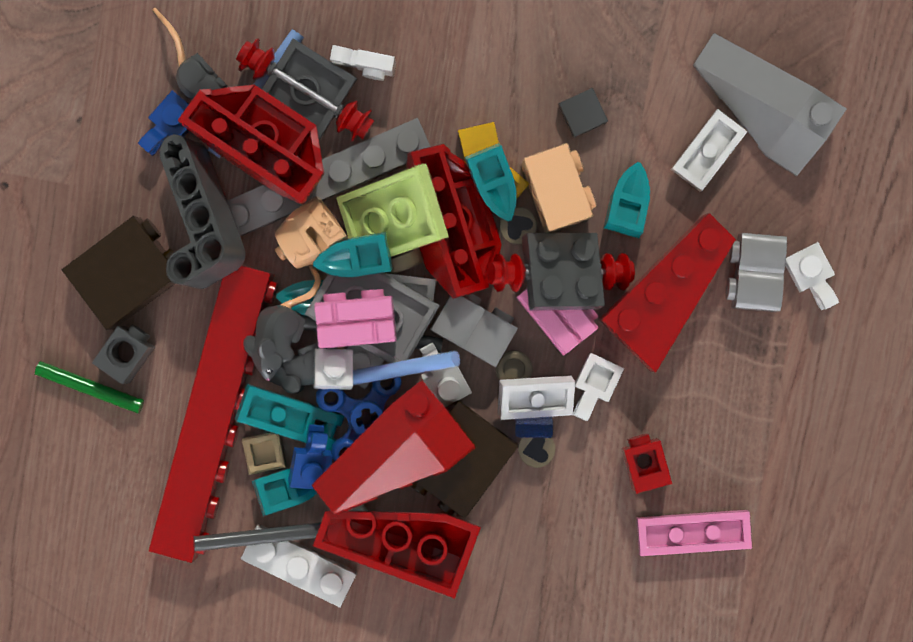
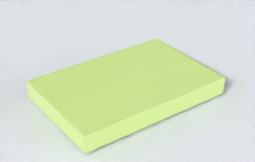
(397, 205)

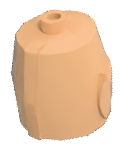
(308, 233)

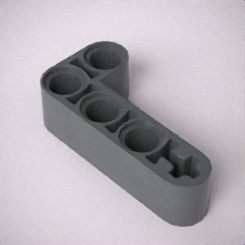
(200, 198)

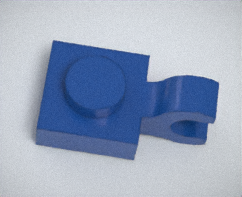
(166, 122)
(310, 461)

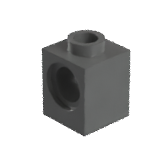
(108, 357)

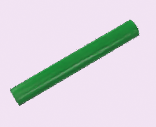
(89, 387)

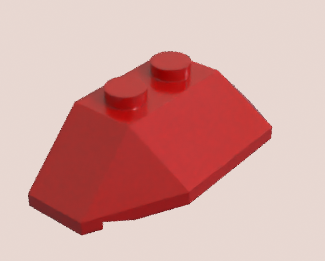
(258, 137)
(473, 239)

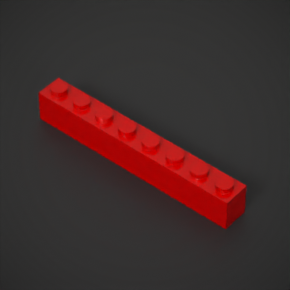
(211, 415)

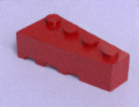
(664, 297)

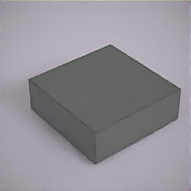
(583, 112)

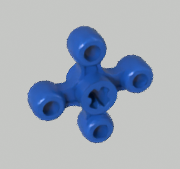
(352, 407)

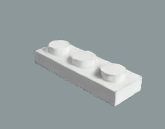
(302, 568)

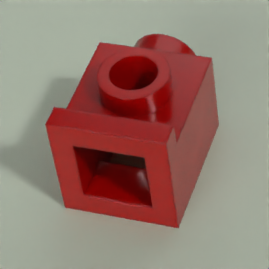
(651, 476)

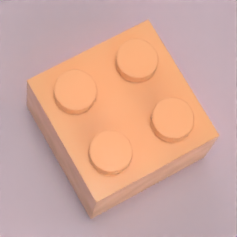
(558, 188)

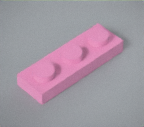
(694, 532)

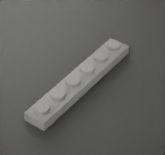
(341, 173)

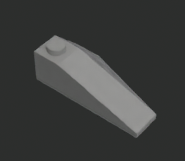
(775, 108)

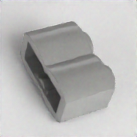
(758, 272)
(475, 328)

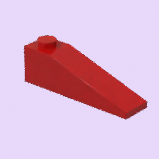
(400, 447)
(410, 546)

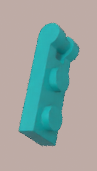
(284, 414)

